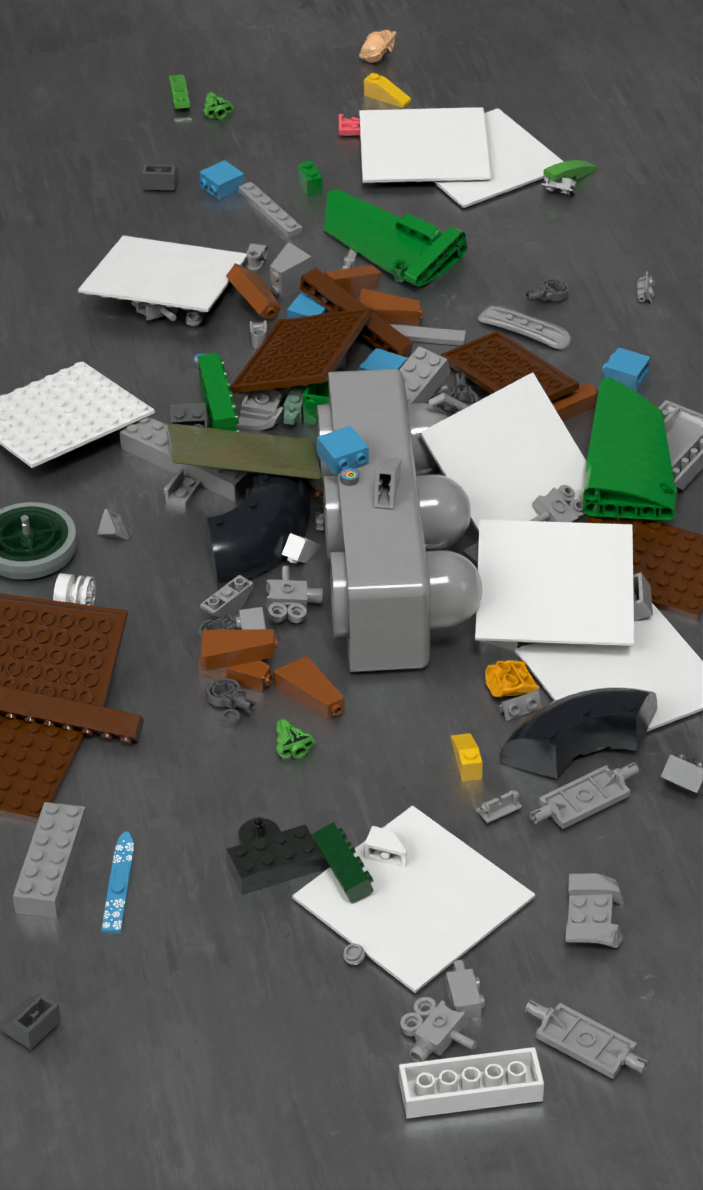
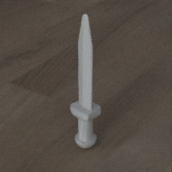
(349, 261)

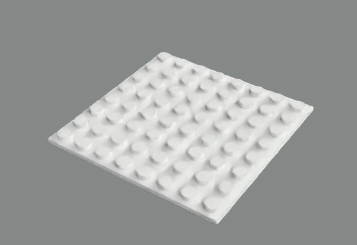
(424, 145)
(513, 162)
(162, 273)
(65, 413)
(507, 452)
(555, 582)
(656, 663)
(420, 912)

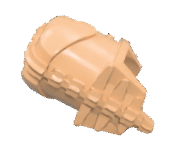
(377, 45)

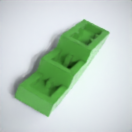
(179, 91)
(569, 169)

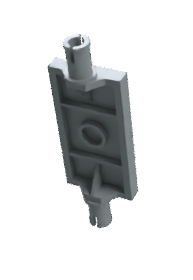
(585, 796)
(585, 1039)

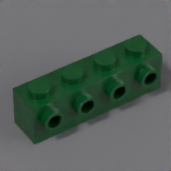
(342, 862)

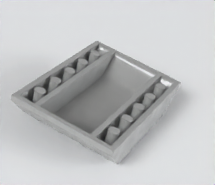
(684, 440)

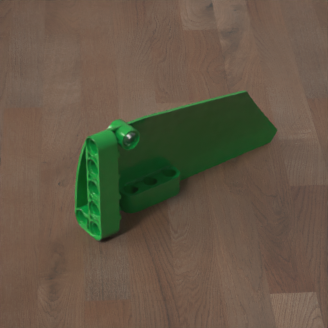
(401, 246)
(628, 458)

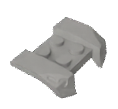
(262, 409)
(592, 909)

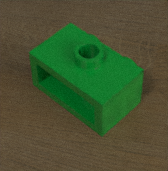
(310, 178)

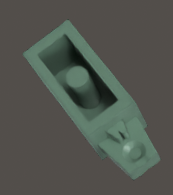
(294, 405)

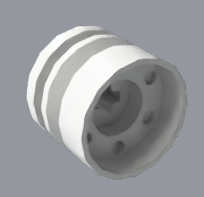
(72, 591)

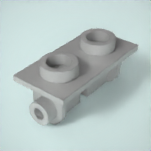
(566, 186)
(645, 288)
(521, 705)
(500, 807)

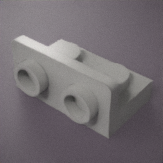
(181, 489)

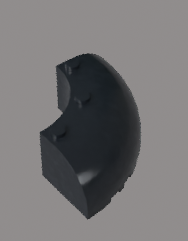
(257, 530)
(579, 726)

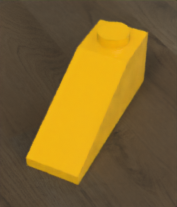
(382, 89)
(467, 757)

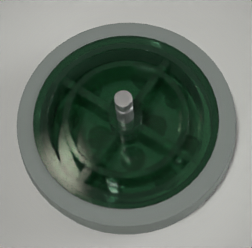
(35, 540)

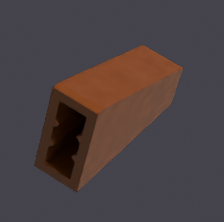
(356, 278)
(254, 291)
(392, 307)
(576, 402)
(236, 647)
(250, 675)
(310, 687)

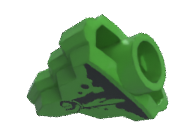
(217, 107)
(292, 740)

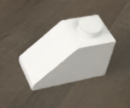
(299, 549)
(385, 847)

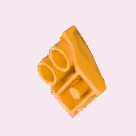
(509, 679)

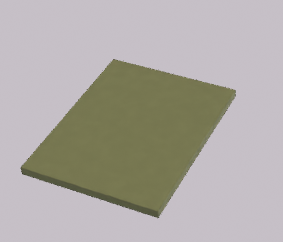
(242, 451)

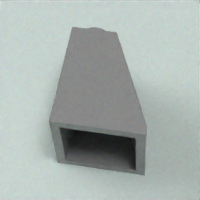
(287, 271)

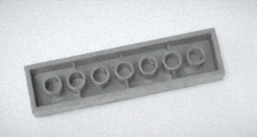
(150, 441)

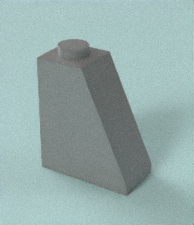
(387, 482)

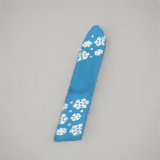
(118, 884)

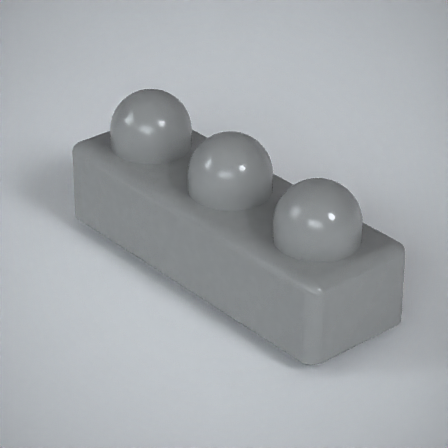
(384, 561)

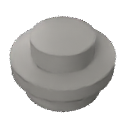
(193, 318)
(354, 954)

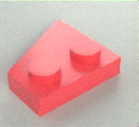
(349, 127)

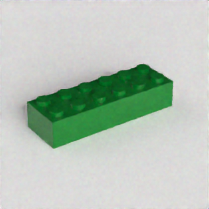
(217, 393)

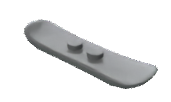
(526, 325)

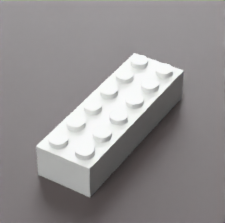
(471, 1082)

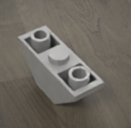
(229, 598)

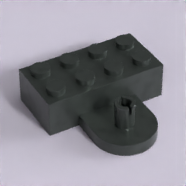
(271, 856)

